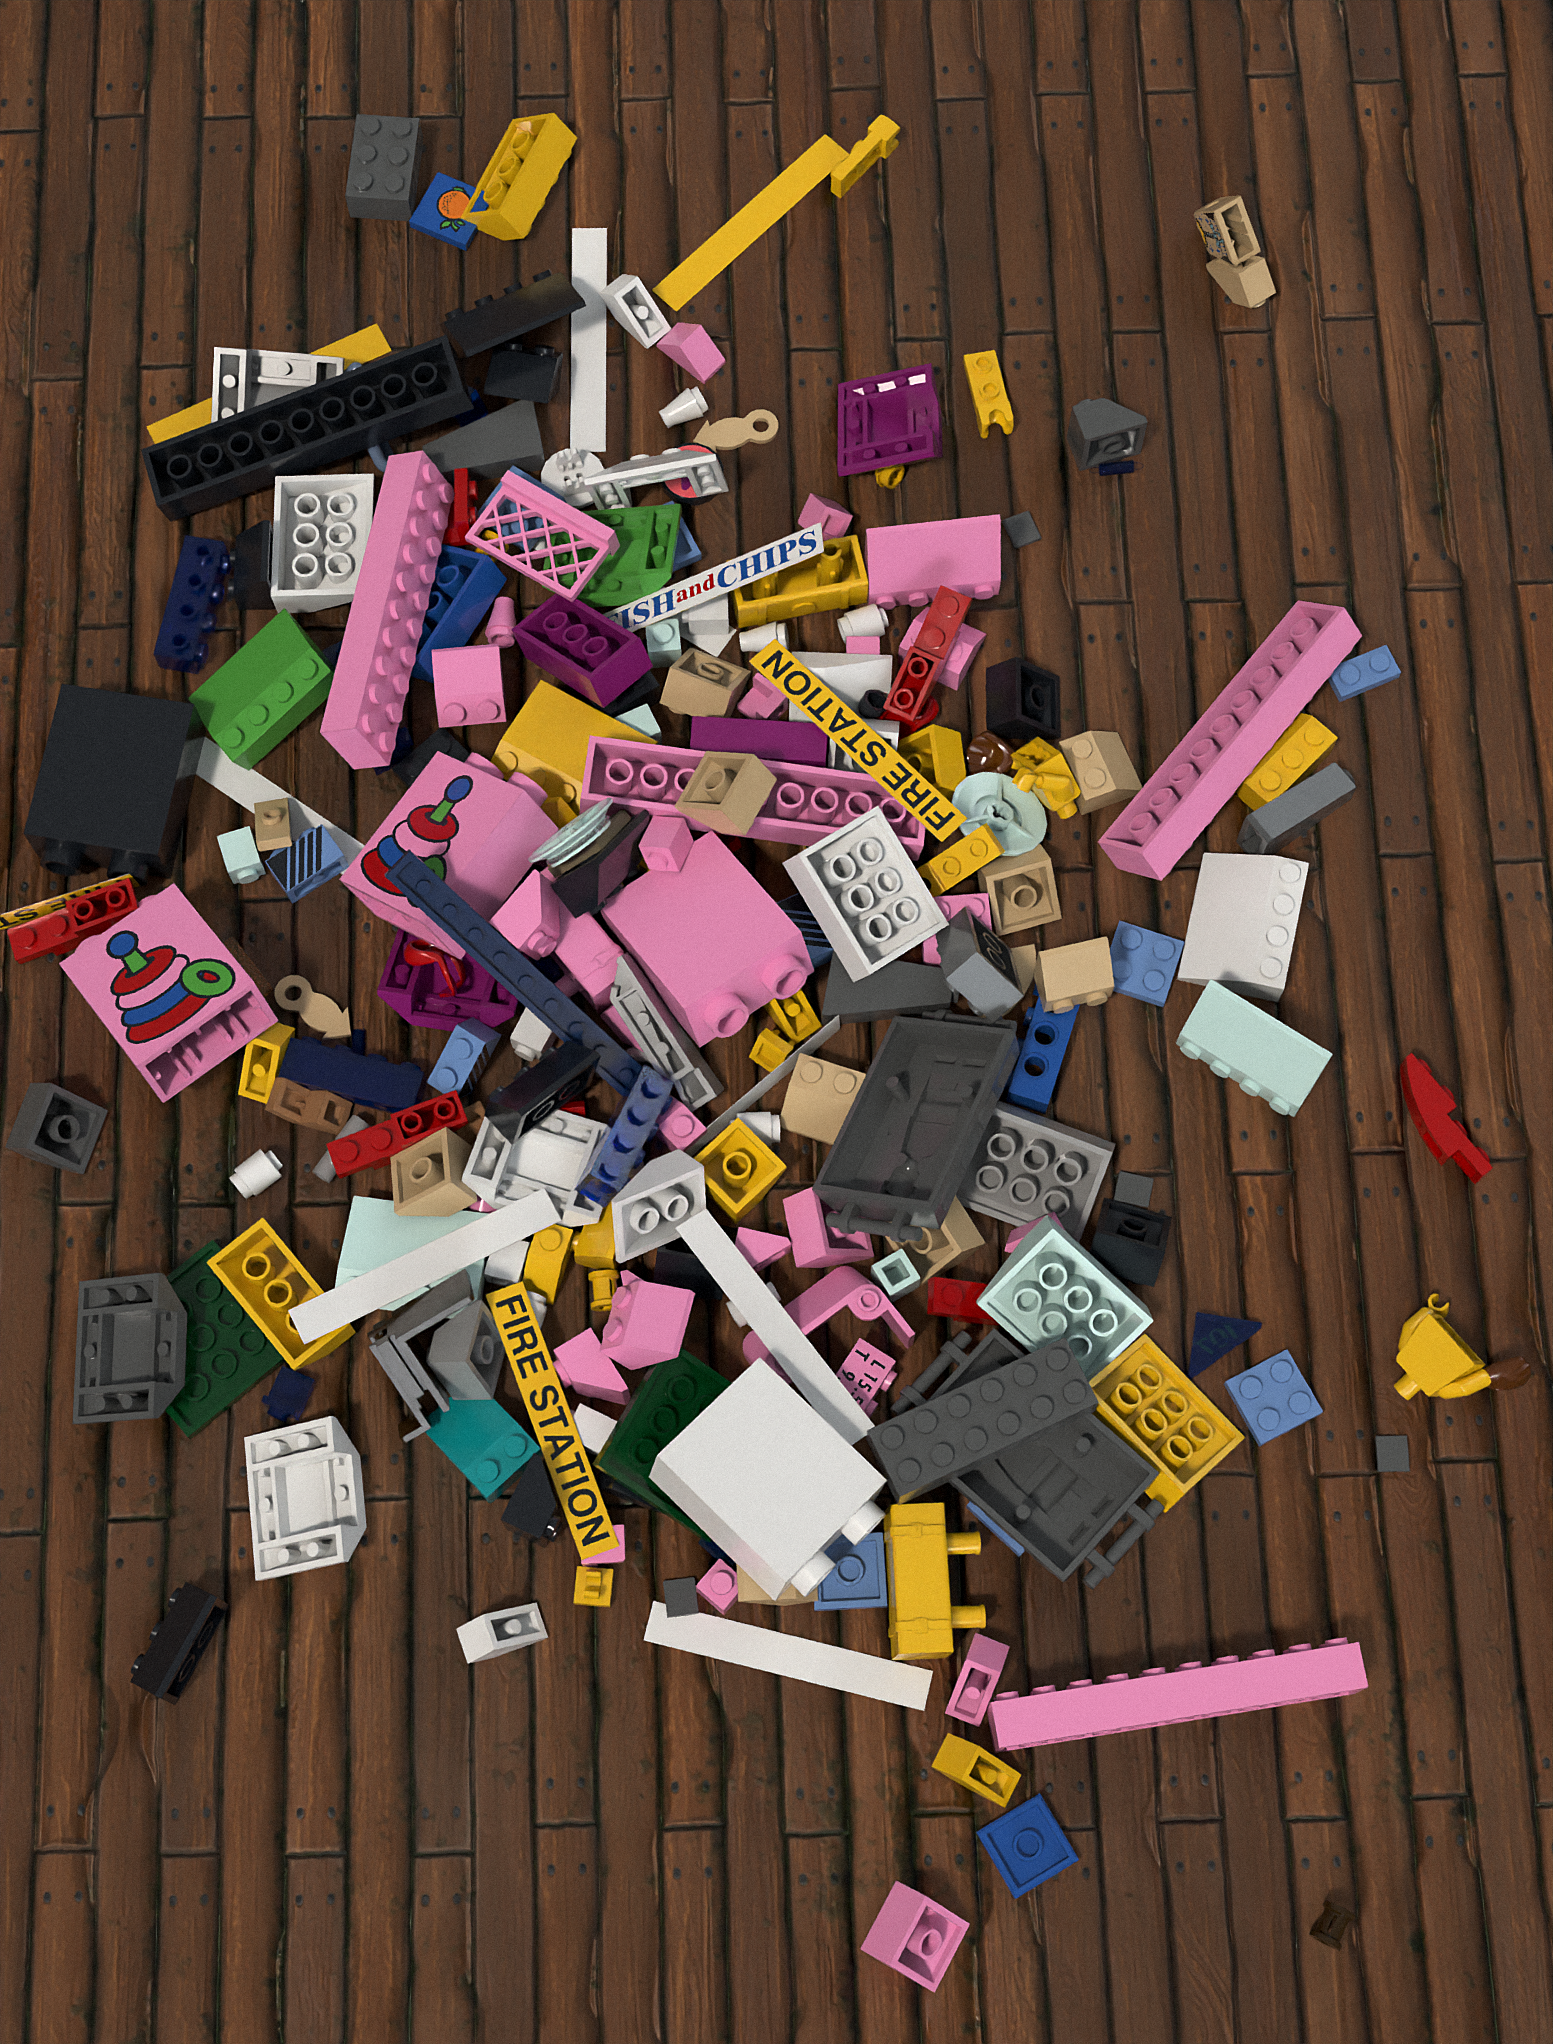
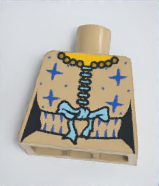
(1224, 225)

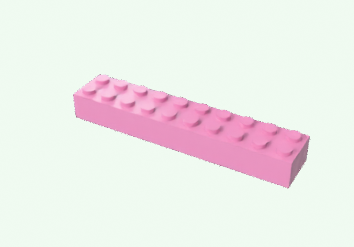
(387, 611)
(1230, 739)
(800, 809)
(1176, 1697)

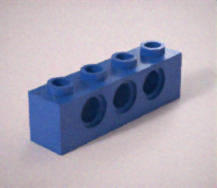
(1036, 1091)

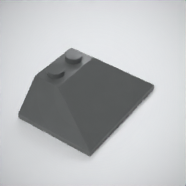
(128, 1349)

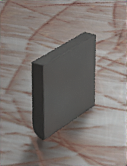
(1021, 530)
(1133, 1189)
(1392, 1453)
(680, 1597)

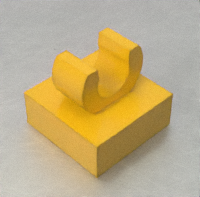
(771, 1050)
(593, 1586)

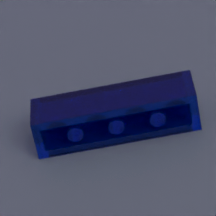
(353, 1077)

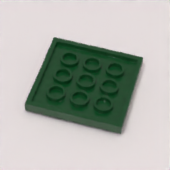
(223, 1346)
(656, 1414)

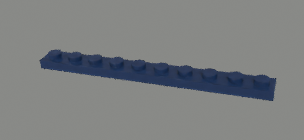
(510, 967)

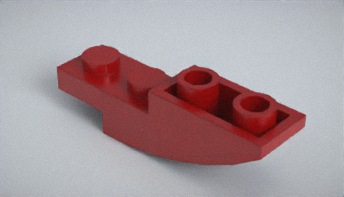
(928, 654)
(70, 926)
(1430, 1111)
(405, 1128)
(957, 1300)

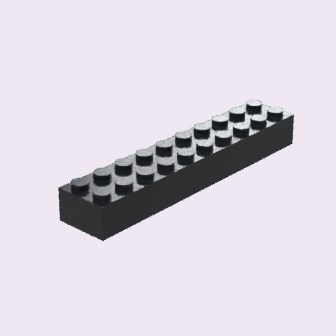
(307, 428)

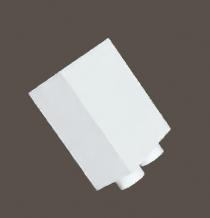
(770, 1482)

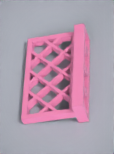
(552, 511)

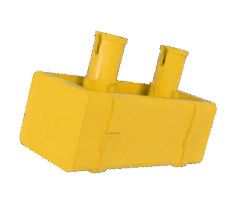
(809, 587)
(919, 1581)

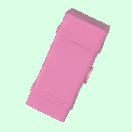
(584, 956)

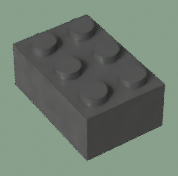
(384, 167)
(978, 965)

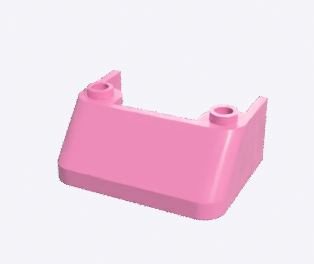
(826, 1299)

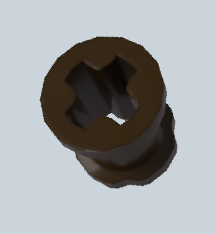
(1321, 1932)

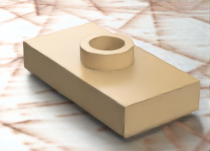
(273, 824)

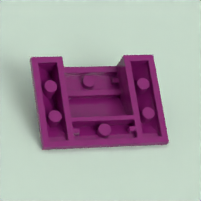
(888, 421)
(415, 991)

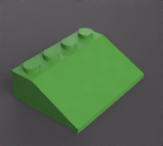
(264, 690)

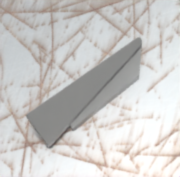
(662, 1036)

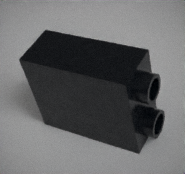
(114, 783)

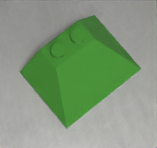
(639, 565)

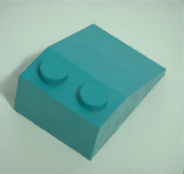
(483, 1444)

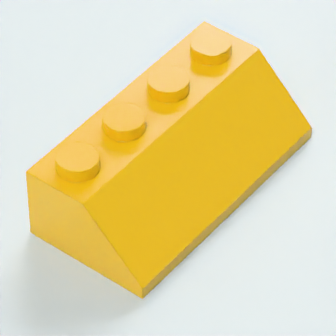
(521, 175)
(268, 1284)

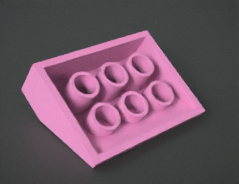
(914, 559)

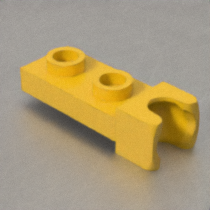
(879, 142)
(988, 392)
(961, 860)

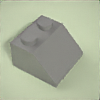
(468, 1354)

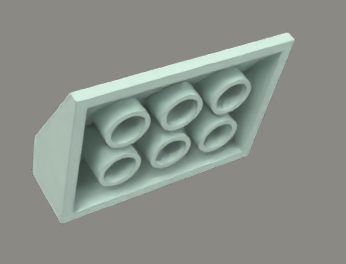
(1252, 1049)
(380, 1235)
(1061, 1291)

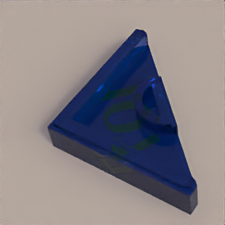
(1216, 1337)

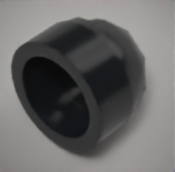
(872, 704)

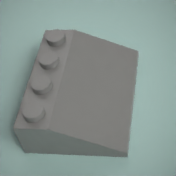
(1034, 1169)

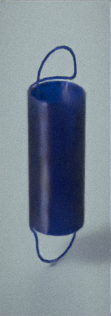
(1113, 468)
(358, 1041)

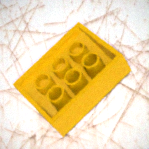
(552, 741)
(1162, 1419)

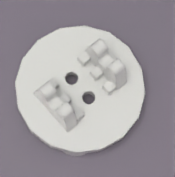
(569, 465)

